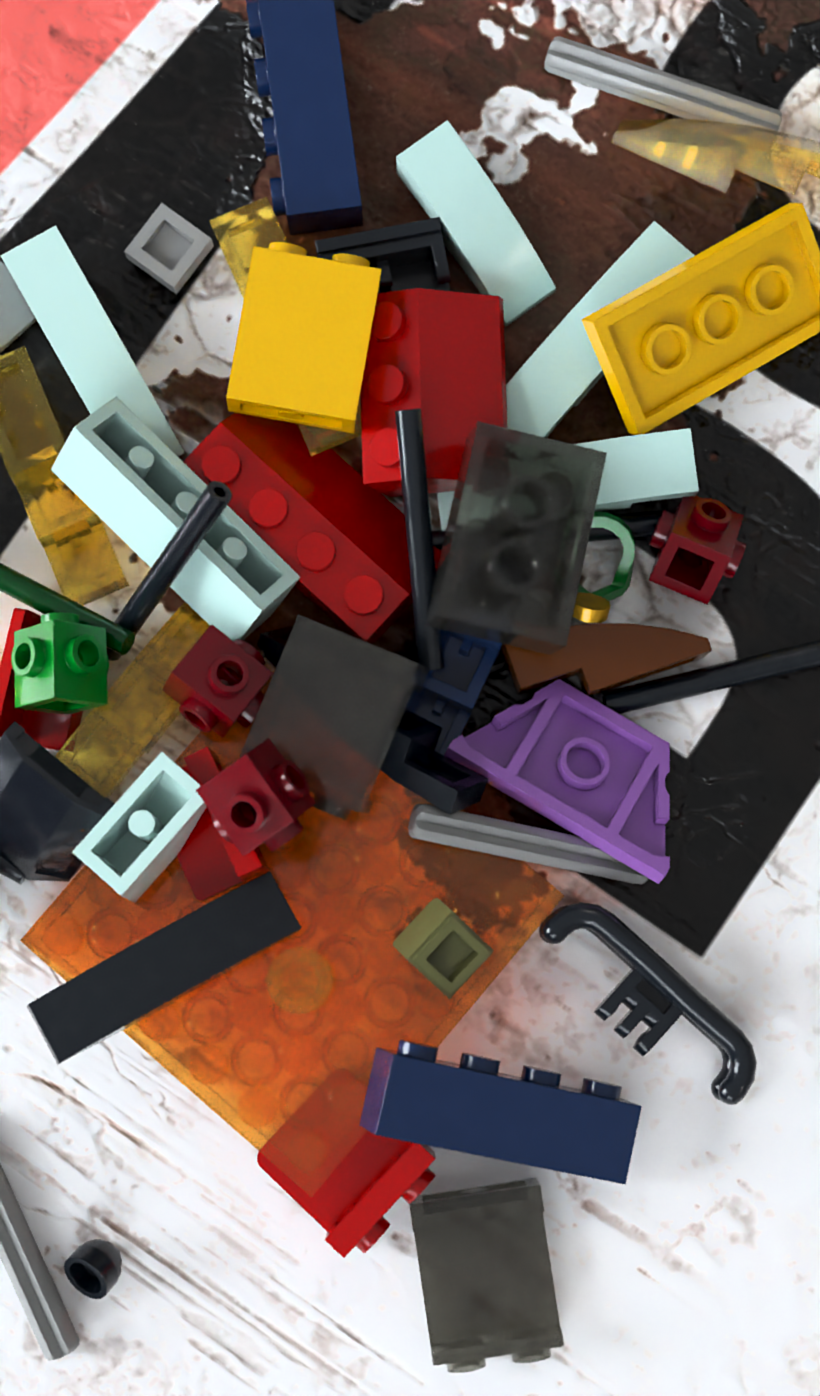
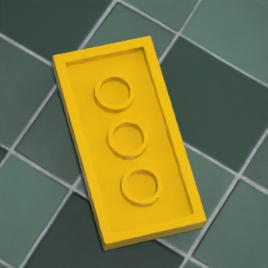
(710, 319)

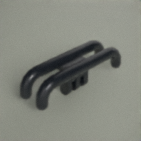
(657, 996)

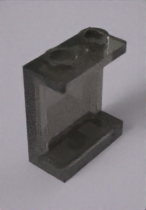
(335, 712)
(486, 1274)

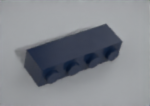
(309, 114)
(500, 1114)

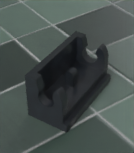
(407, 254)

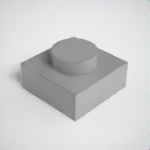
(169, 248)

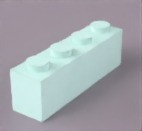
(145, 497)

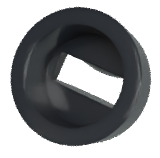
(94, 1268)

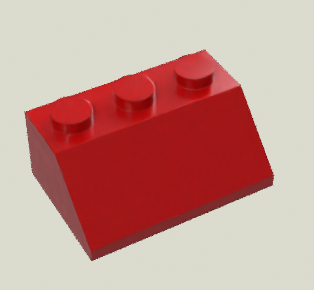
(437, 356)

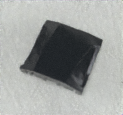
(43, 809)

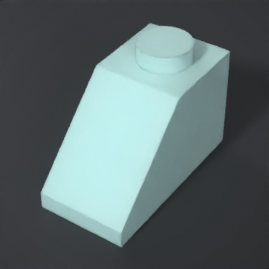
(143, 829)

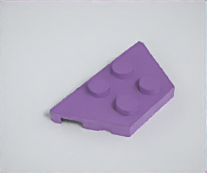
(580, 771)

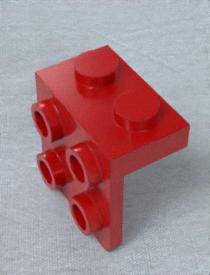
(362, 1189)

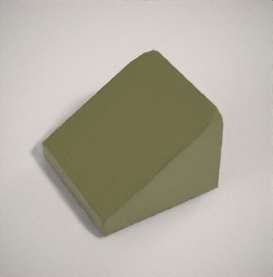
(442, 947)

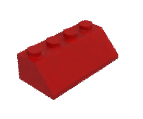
(316, 517)

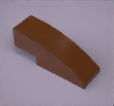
(605, 656)

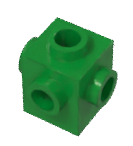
(60, 665)

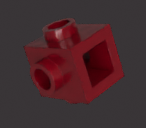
(696, 547)
(219, 683)
(258, 799)

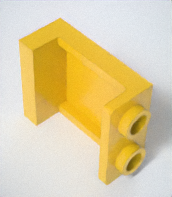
(303, 337)

